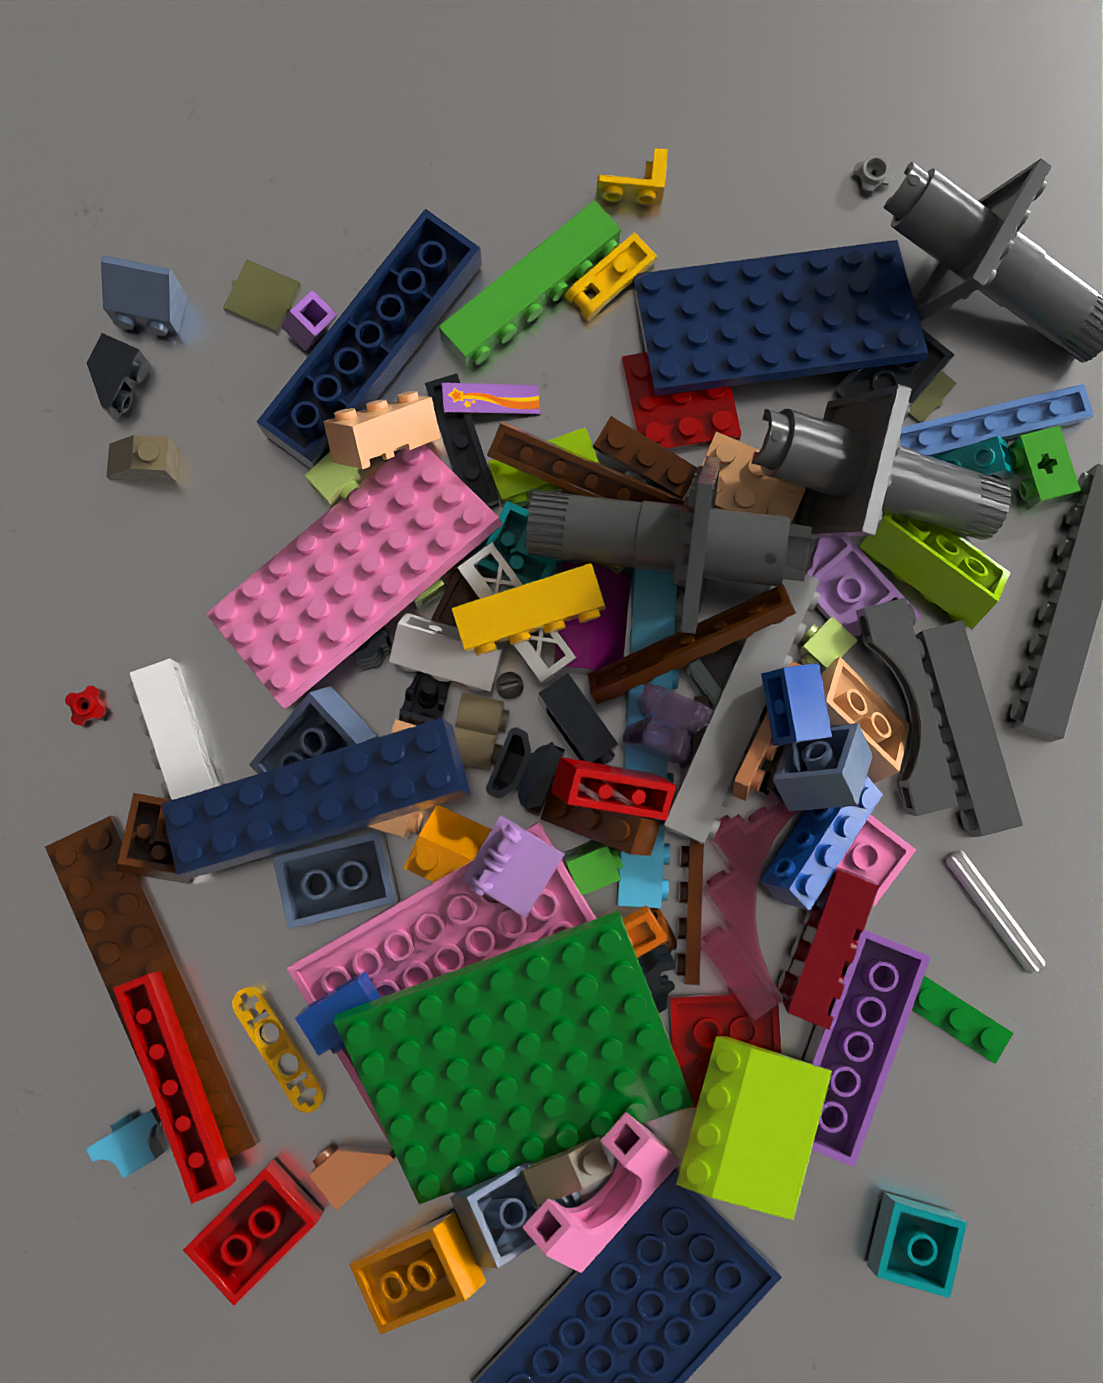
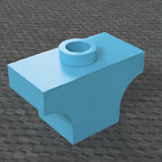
(131, 1143)

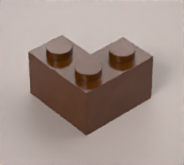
(144, 846)

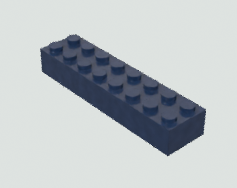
(372, 336)
(315, 798)

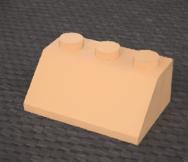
(855, 701)

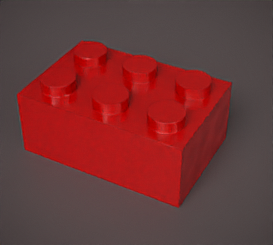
(253, 1232)

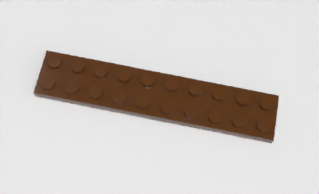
(131, 943)

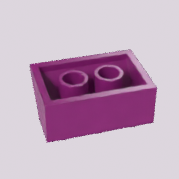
(603, 638)

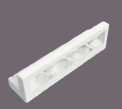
(526, 649)

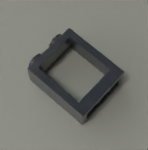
(577, 721)

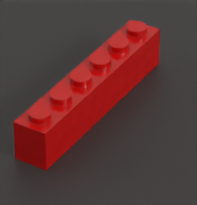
(175, 1086)

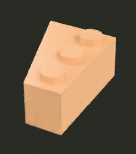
(381, 429)

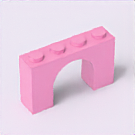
(581, 1232)

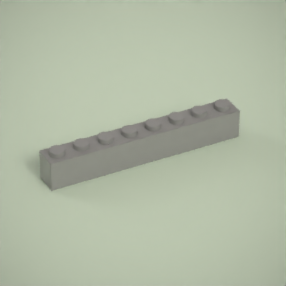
(736, 720)

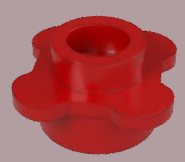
(95, 706)

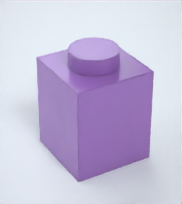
(309, 320)

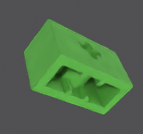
(1047, 451)
(593, 866)

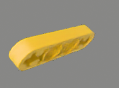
(284, 1045)

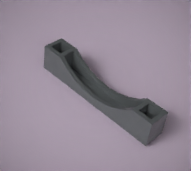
(926, 775)

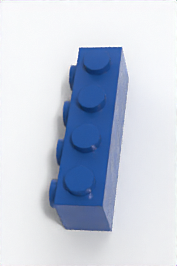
(817, 849)

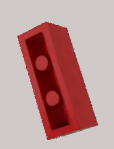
(612, 788)

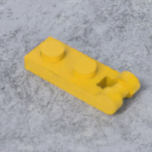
(611, 275)

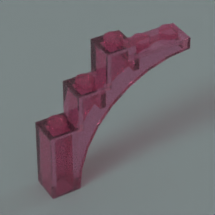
(736, 951)

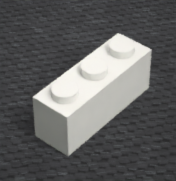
(440, 652)

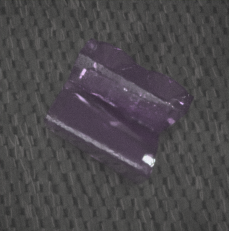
(666, 725)

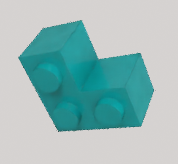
(511, 543)

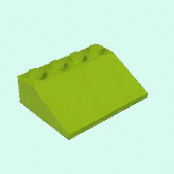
(754, 1128)

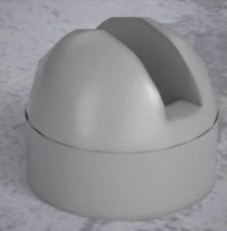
(509, 693)

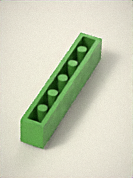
(530, 285)

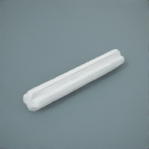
(995, 912)

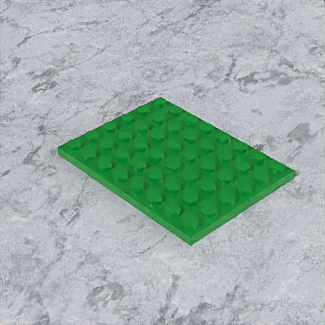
(514, 1057)

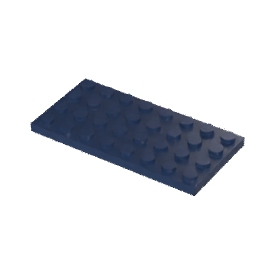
(778, 317)
(646, 1302)

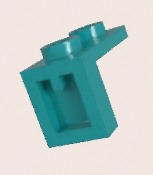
(985, 457)

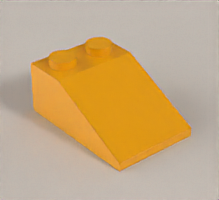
(418, 1274)

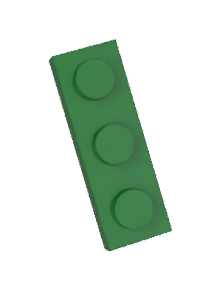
(961, 1020)

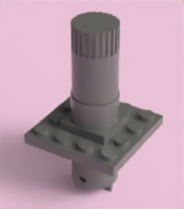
(984, 251)
(860, 469)
(674, 539)

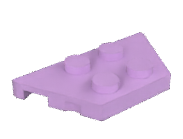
(848, 582)

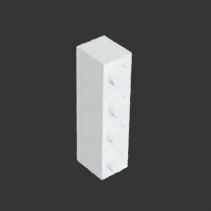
(173, 729)

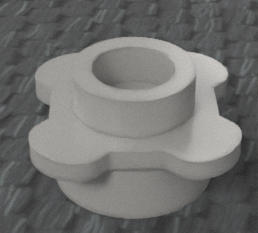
(877, 164)

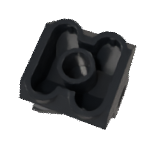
(524, 771)

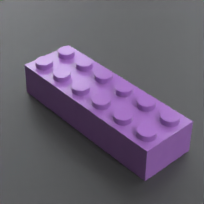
(863, 1040)

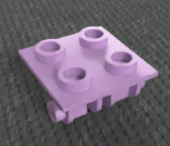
(512, 866)

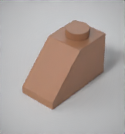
(348, 1169)

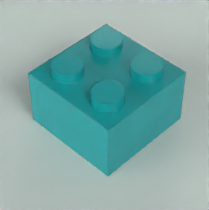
(916, 1245)

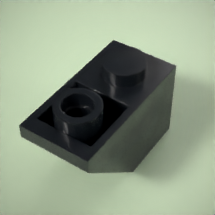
(115, 373)

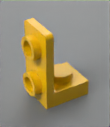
(645, 190)

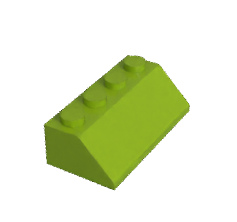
(939, 566)

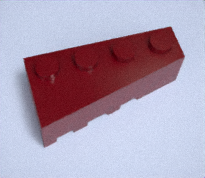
(827, 947)

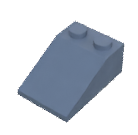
(315, 727)
(495, 1214)

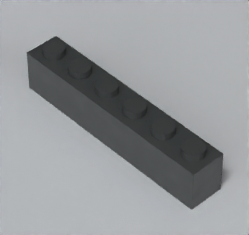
(968, 732)

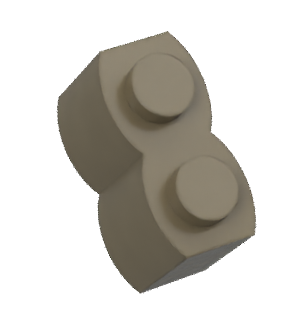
(478, 729)

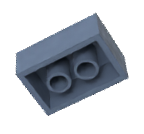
(335, 879)

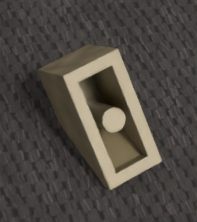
(143, 459)
(566, 1171)

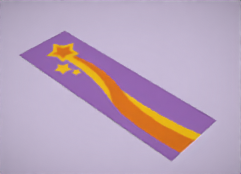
(490, 398)

